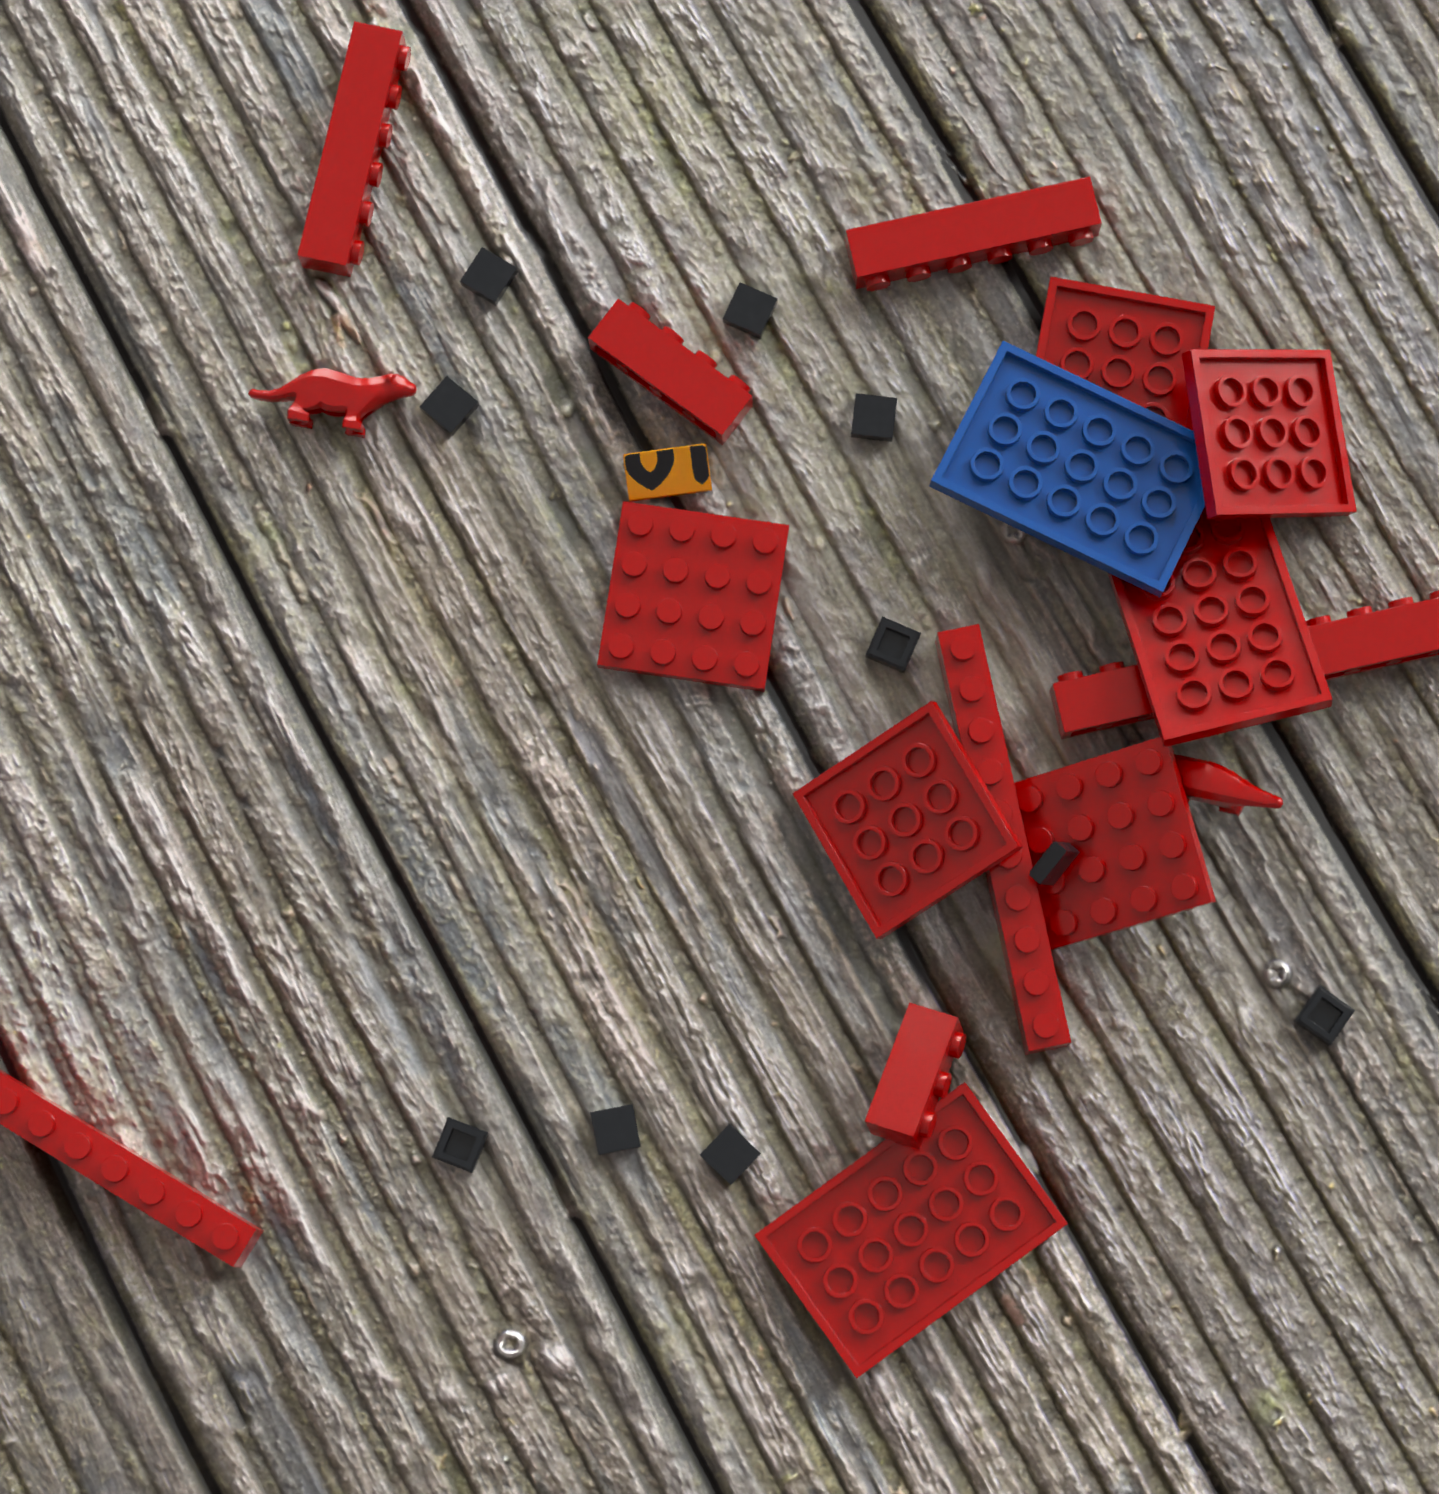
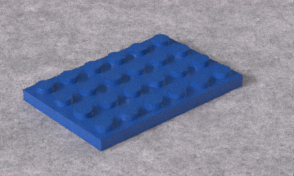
(1076, 468)

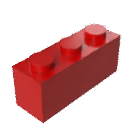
(916, 1076)

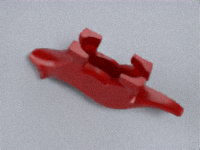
(337, 396)
(1221, 787)

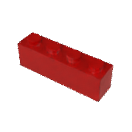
(671, 371)

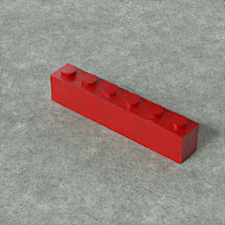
(353, 149)
(973, 233)

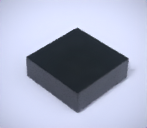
(489, 276)
(750, 310)
(449, 405)
(873, 417)
(893, 644)
(1053, 863)
(1324, 1015)
(615, 1129)
(460, 1145)
(730, 1154)

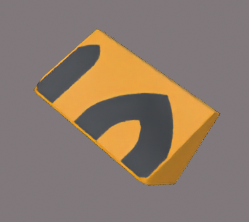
(667, 472)

